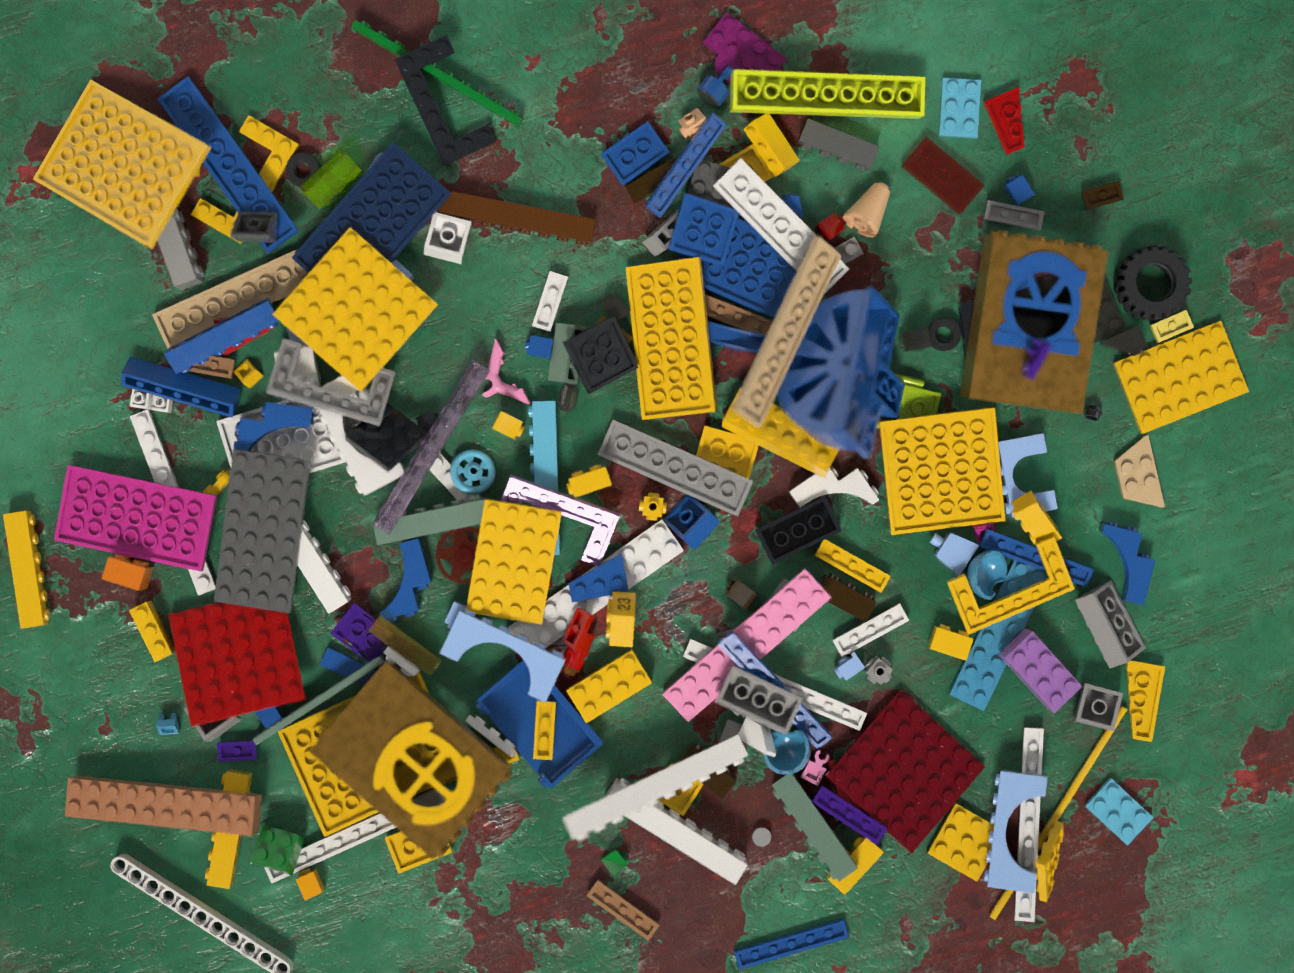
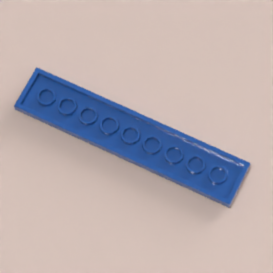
(225, 158)

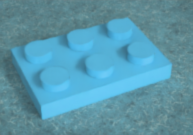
(959, 108)
(1118, 811)

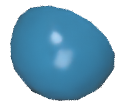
(986, 571)
(791, 752)

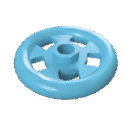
(456, 469)

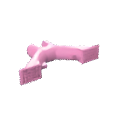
(497, 385)

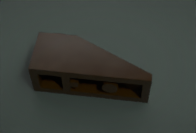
(649, 182)

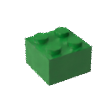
(277, 850)

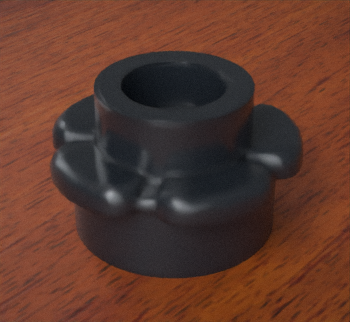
(1092, 413)

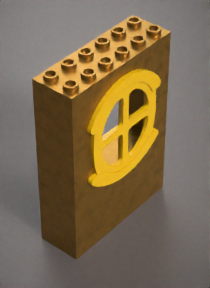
(375, 733)

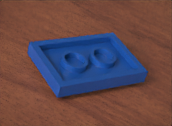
(635, 153)

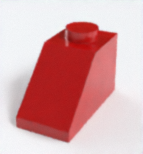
(830, 227)

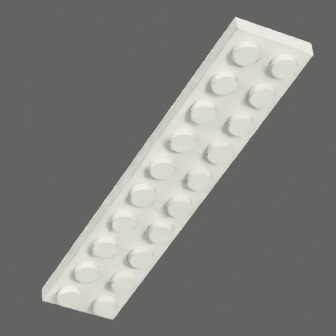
(640, 559)

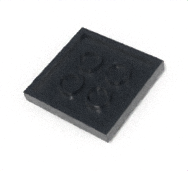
(600, 354)
(388, 442)

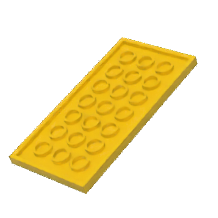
(671, 338)

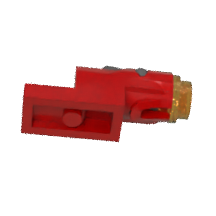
(578, 641)

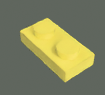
(1171, 326)

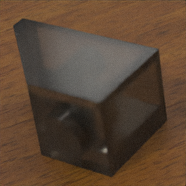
(914, 340)
(1127, 342)

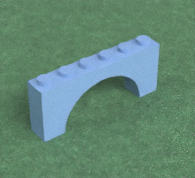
(542, 664)
(1004, 869)

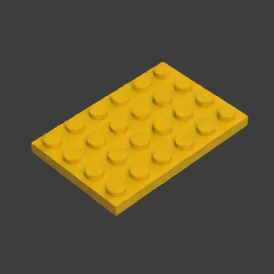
(1181, 377)
(513, 561)

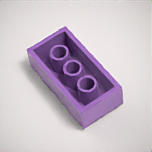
(1040, 670)

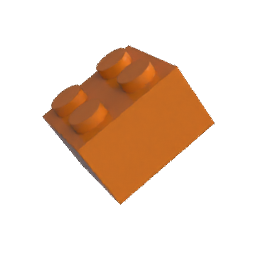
(128, 572)

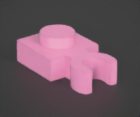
(814, 770)

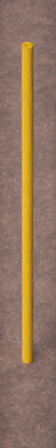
(1064, 802)

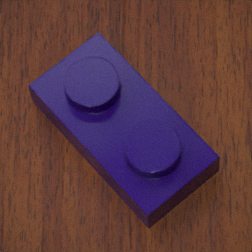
(237, 750)

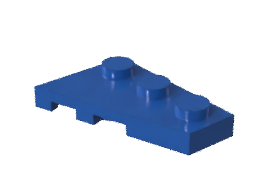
(600, 581)

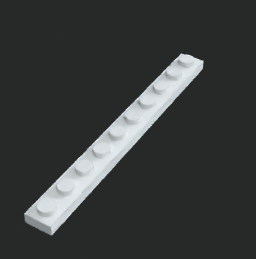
(163, 474)
(811, 699)
(1029, 822)
(352, 836)

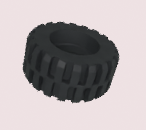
(1175, 272)

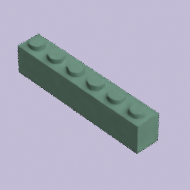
(434, 520)
(815, 827)

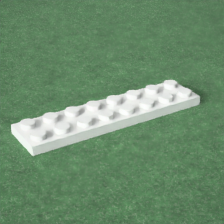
(770, 216)

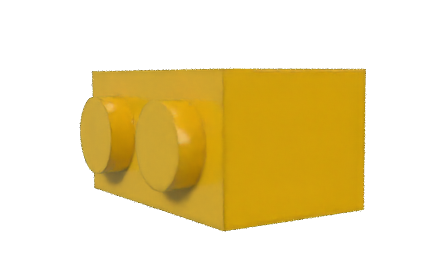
(950, 643)

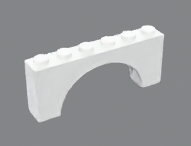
(366, 472)

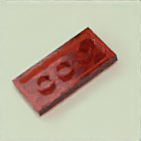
(942, 176)

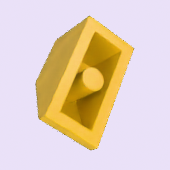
(508, 425)

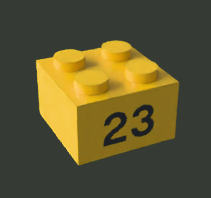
(621, 619)

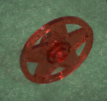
(461, 554)

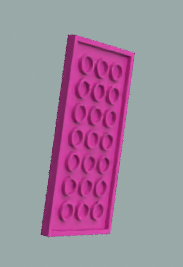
(135, 518)

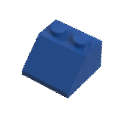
(691, 521)

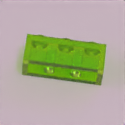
(330, 179)

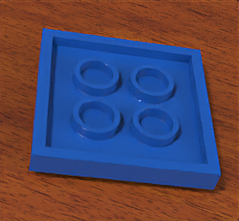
(703, 230)

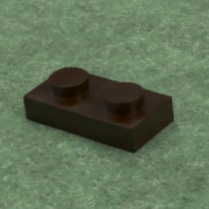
(1102, 195)

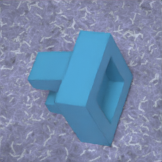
(167, 726)

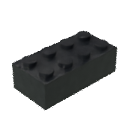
(798, 530)

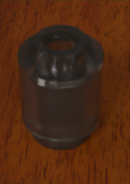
(568, 397)

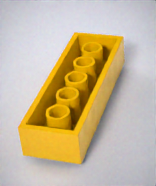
(783, 438)

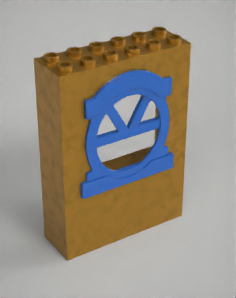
(998, 344)

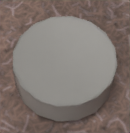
(761, 836)

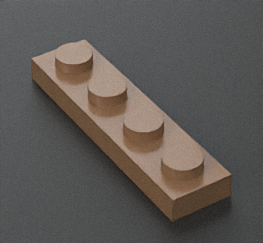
(736, 316)
(623, 909)

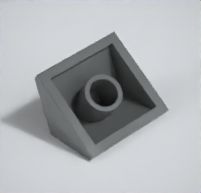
(255, 227)

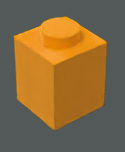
(309, 883)

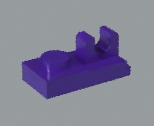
(1032, 365)

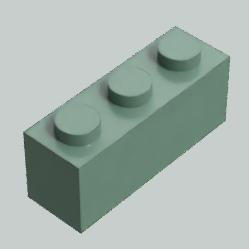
(561, 366)

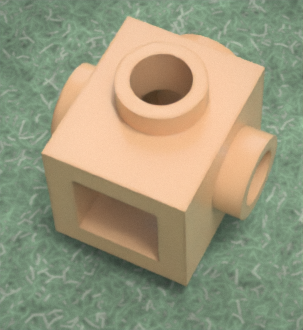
(691, 123)

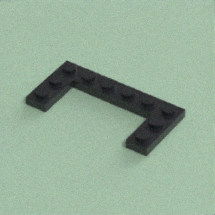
(447, 148)

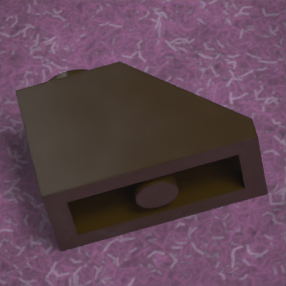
(740, 593)

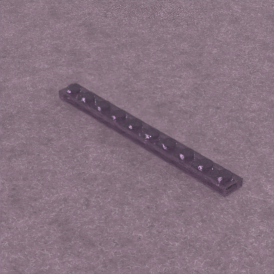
(431, 447)

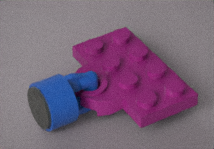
(736, 50)

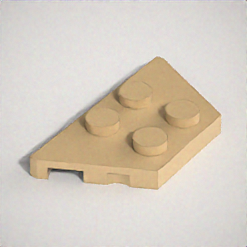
(1138, 474)

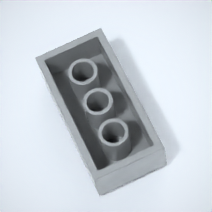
(178, 253)

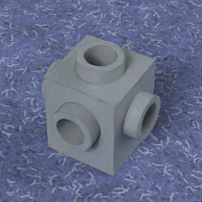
(872, 666)

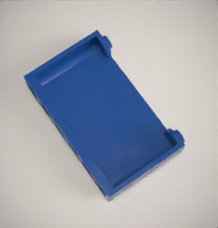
(514, 715)

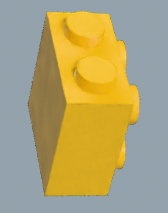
(588, 482)

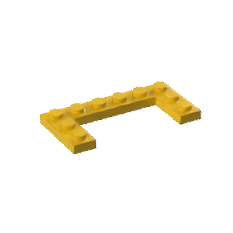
(271, 172)
(1019, 601)

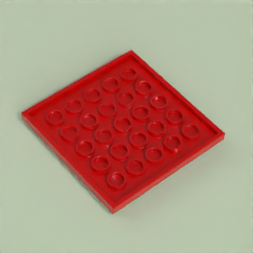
(235, 661)

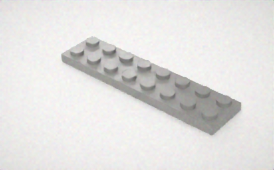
(675, 468)

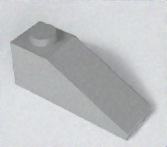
(660, 238)

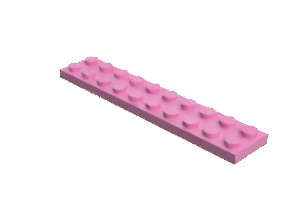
(761, 634)

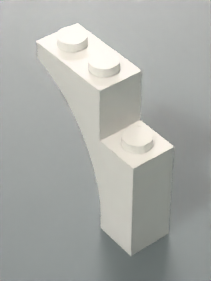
(817, 486)

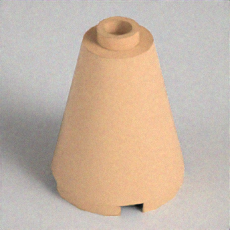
(868, 210)

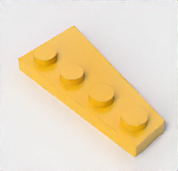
(1144, 695)

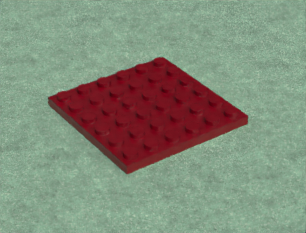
(905, 771)

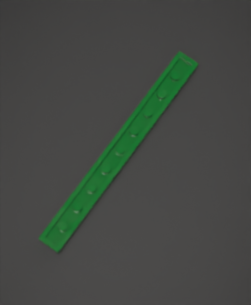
(445, 77)

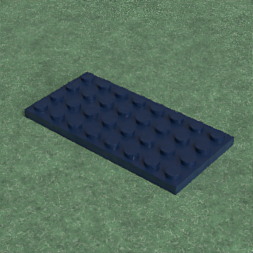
(382, 208)

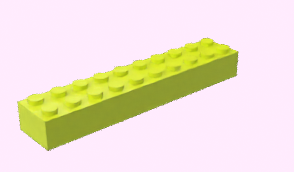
(827, 94)

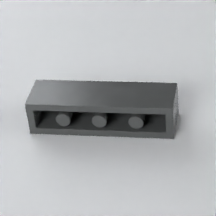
(839, 145)

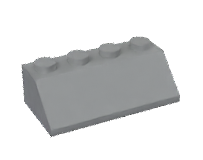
(1110, 624)
(758, 700)

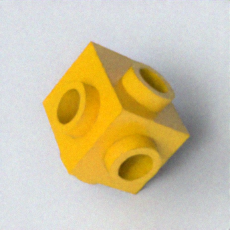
(652, 498)

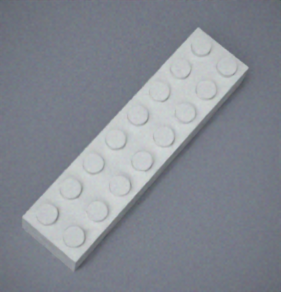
(687, 837)

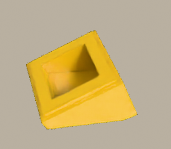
(248, 374)

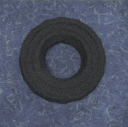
(294, 161)
(955, 334)

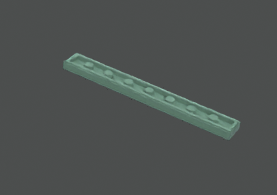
(319, 699)

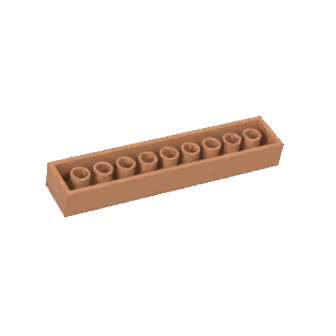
(163, 805)

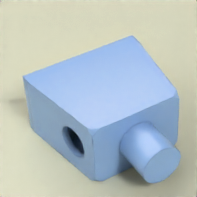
(953, 551)

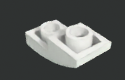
(148, 401)

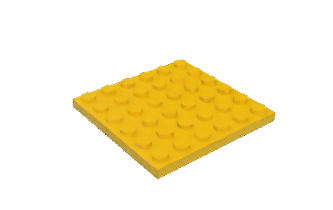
(355, 309)
(942, 470)

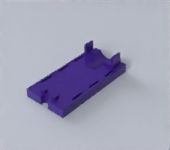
(354, 629)

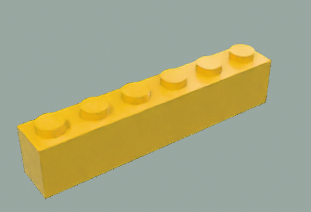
(26, 569)
(226, 845)

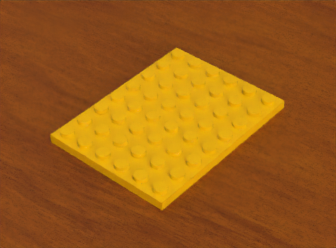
(121, 163)
(331, 798)

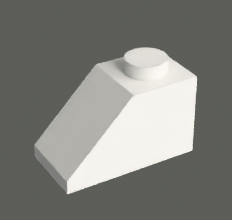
(757, 736)

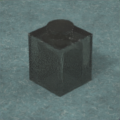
(614, 307)

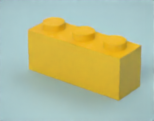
(771, 144)
(1034, 518)
(152, 631)
(864, 854)

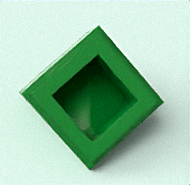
(614, 861)

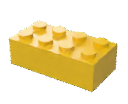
(609, 685)

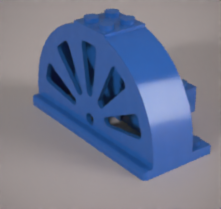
(843, 373)

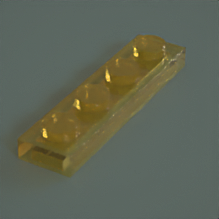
(405, 645)

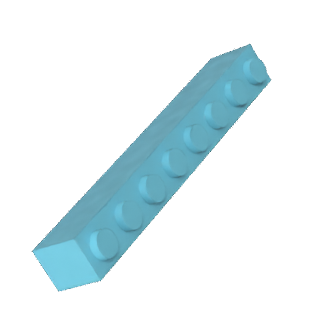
(544, 448)

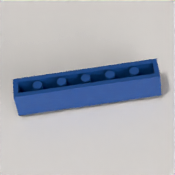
(221, 336)
(180, 387)

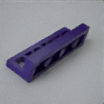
(849, 815)

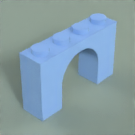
(1010, 453)

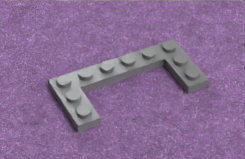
(284, 386)

